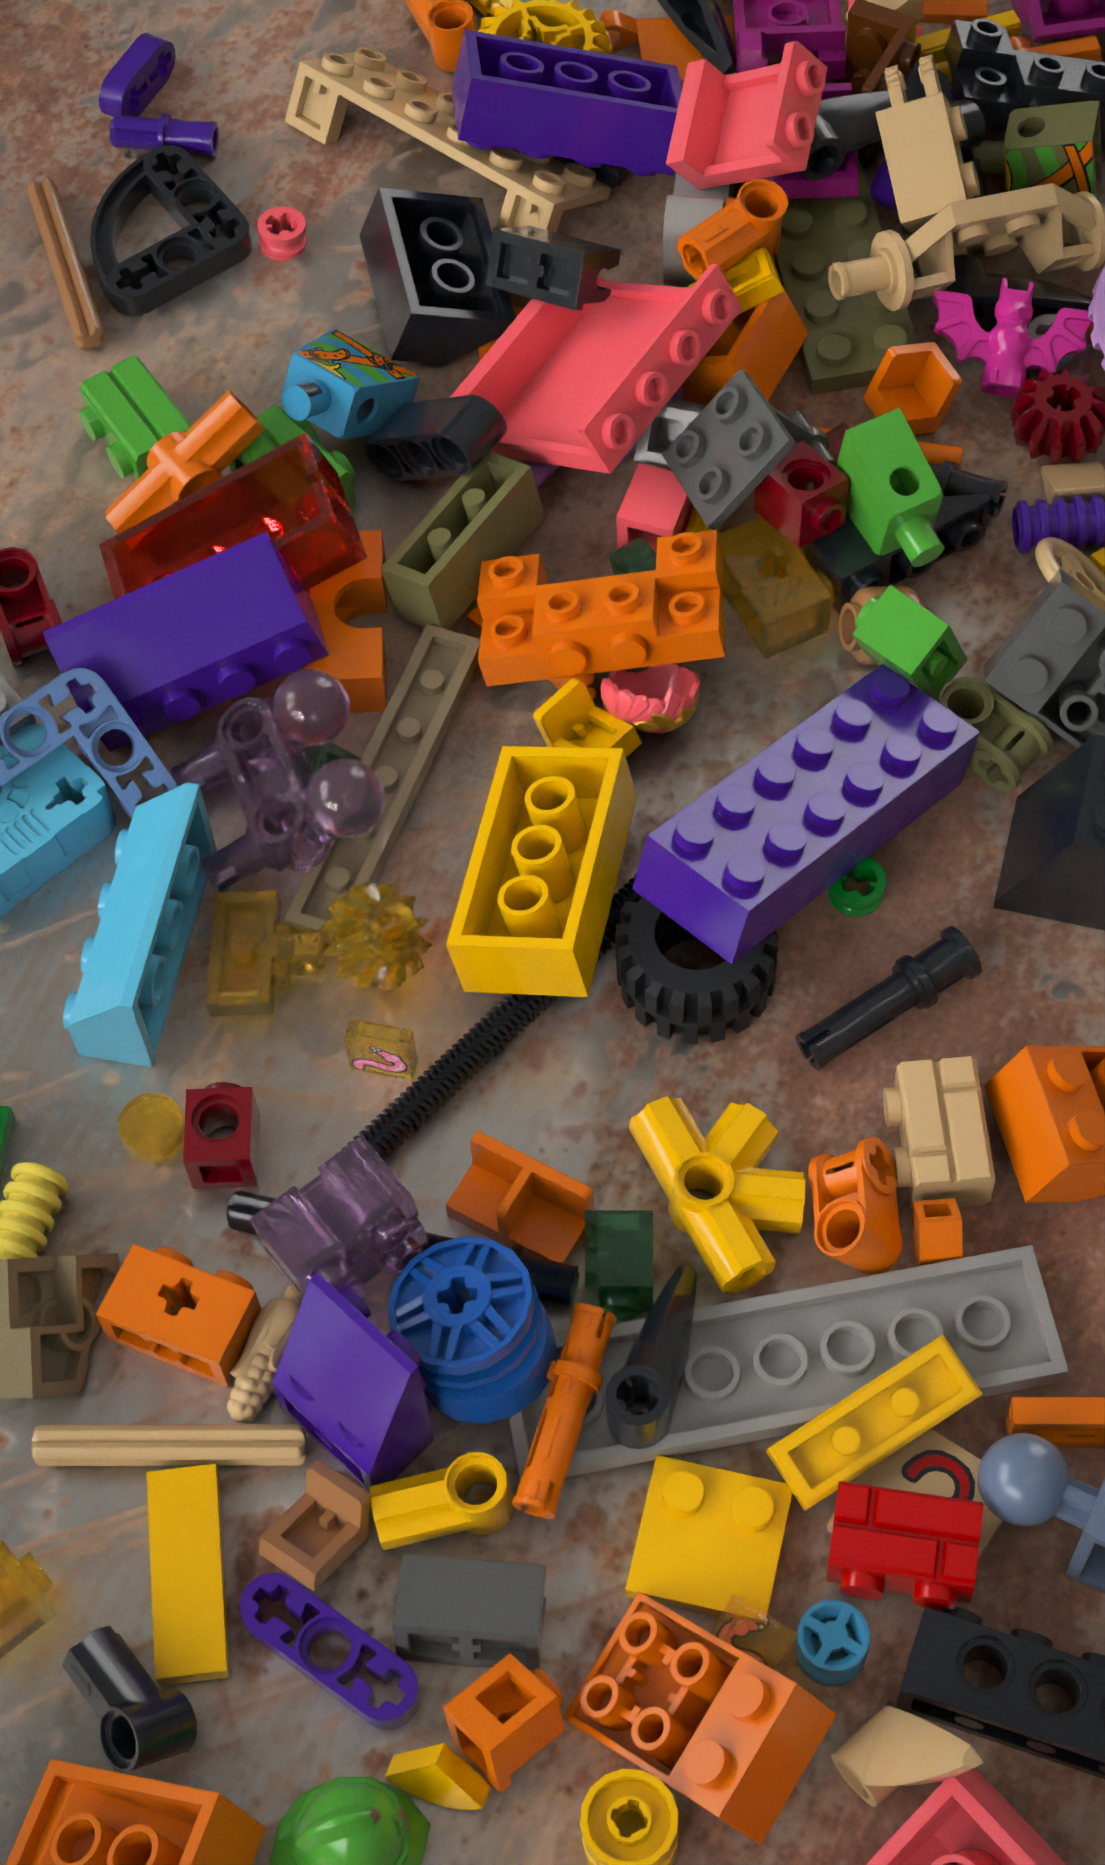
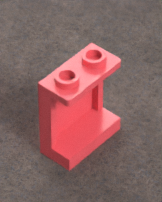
(747, 121)

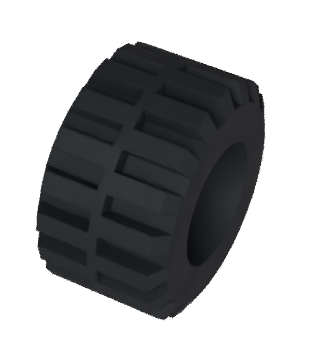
(682, 997)

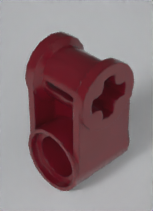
(24, 608)

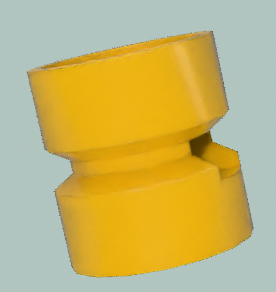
(629, 1820)

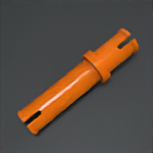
(559, 1427)

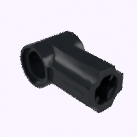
(134, 1716)

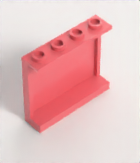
(596, 377)

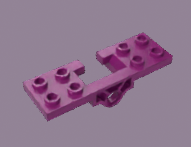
(760, 39)

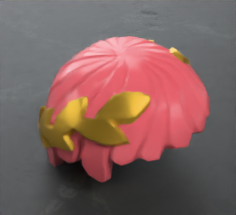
(652, 698)

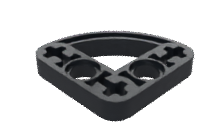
(194, 240)

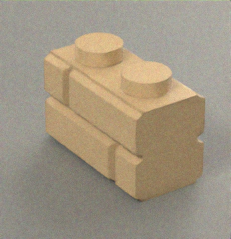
(940, 1131)

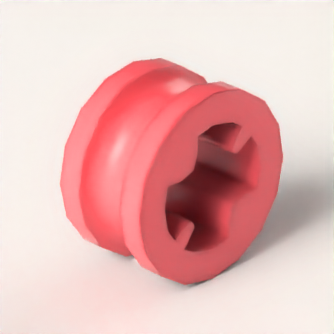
(282, 244)

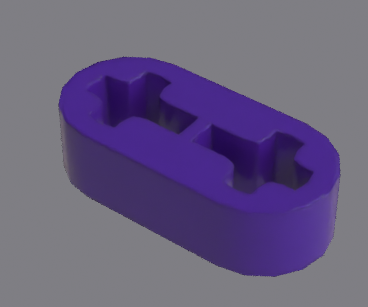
(137, 76)

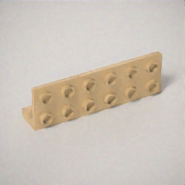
(535, 187)

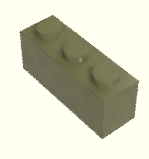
(475, 521)

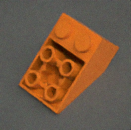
(1053, 1120)
(701, 1717)

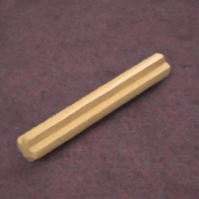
(169, 1445)

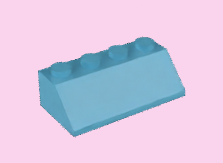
(142, 930)

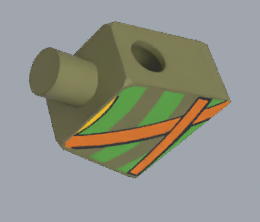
(1048, 146)

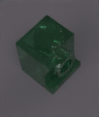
(620, 1260)

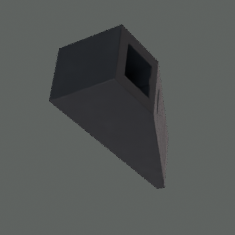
(853, 565)

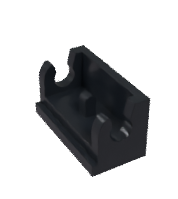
(549, 266)

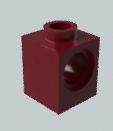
(803, 496)
(228, 1160)

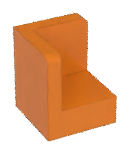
(917, 382)

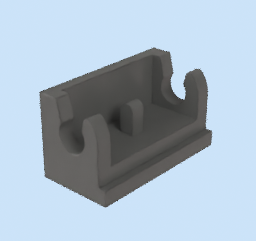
(469, 1611)

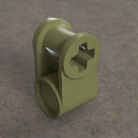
(1001, 732)

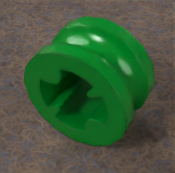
(852, 902)

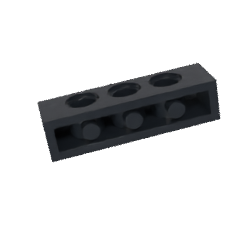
(1010, 1712)

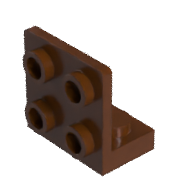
(874, 42)

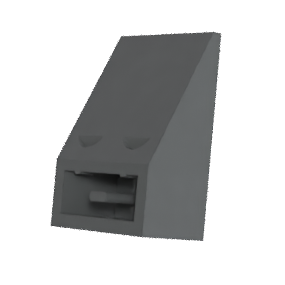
(1057, 660)

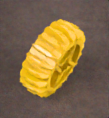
(550, 24)

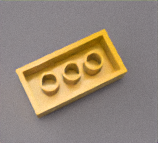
(543, 871)

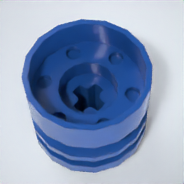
(475, 1327)

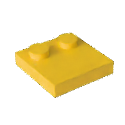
(708, 1537)

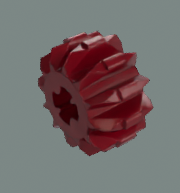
(1059, 416)

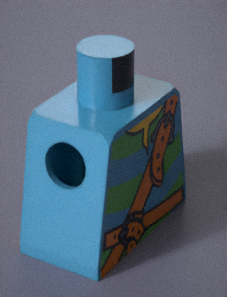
(345, 386)

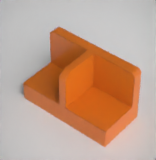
(521, 1201)

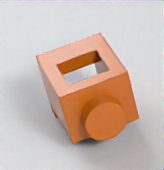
(505, 1719)

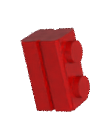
(904, 1545)

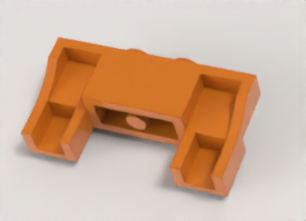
(602, 622)

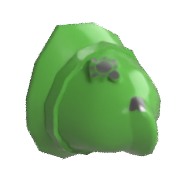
(351, 1825)

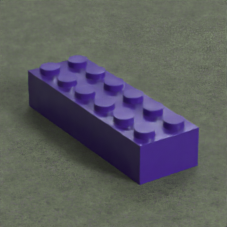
(804, 812)

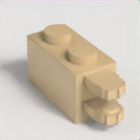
(924, 148)

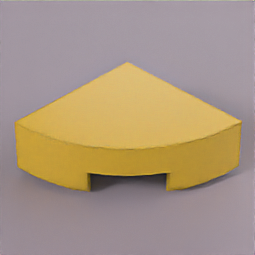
(439, 1777)

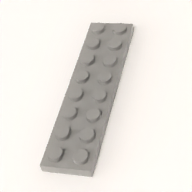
(790, 1355)

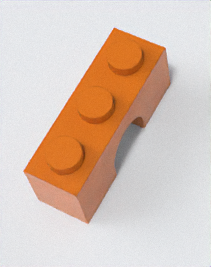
(355, 654)

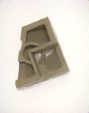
(48, 1322)

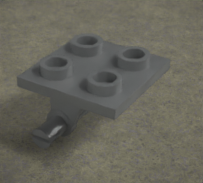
(736, 447)

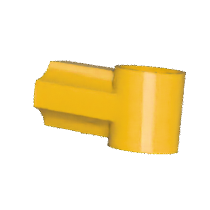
(433, 1505)

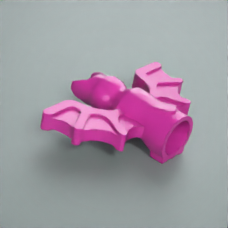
(1008, 347)

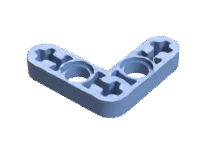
(86, 732)

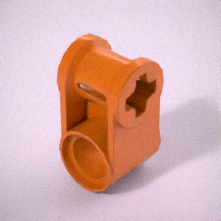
(857, 1206)

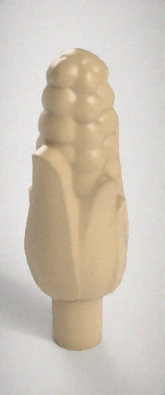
(262, 1356)

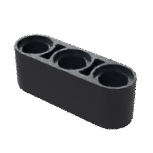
(436, 438)

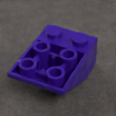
(353, 1385)

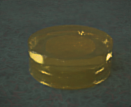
(151, 1127)

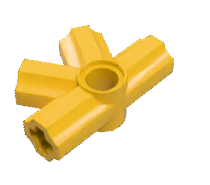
(726, 1167)

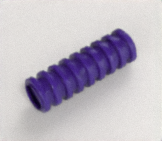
(1072, 522)

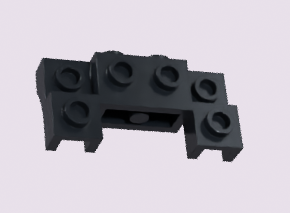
(1007, 79)

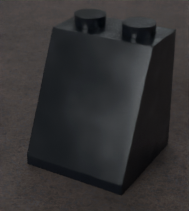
(1058, 843)

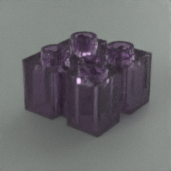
(343, 1223)

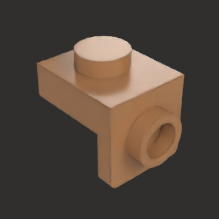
(319, 1527)

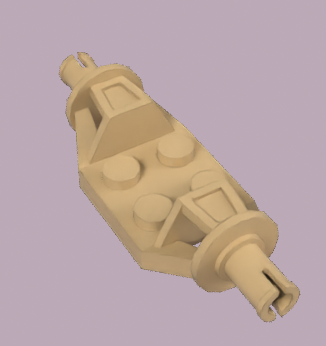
(1045, 220)

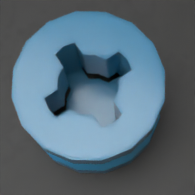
(838, 1628)

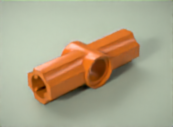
(187, 461)

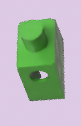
(891, 488)

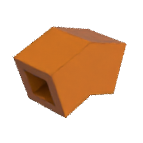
(936, 1231)

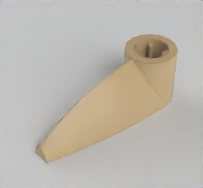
(898, 1752)

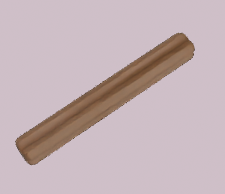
(66, 264)

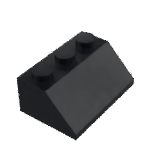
(431, 273)

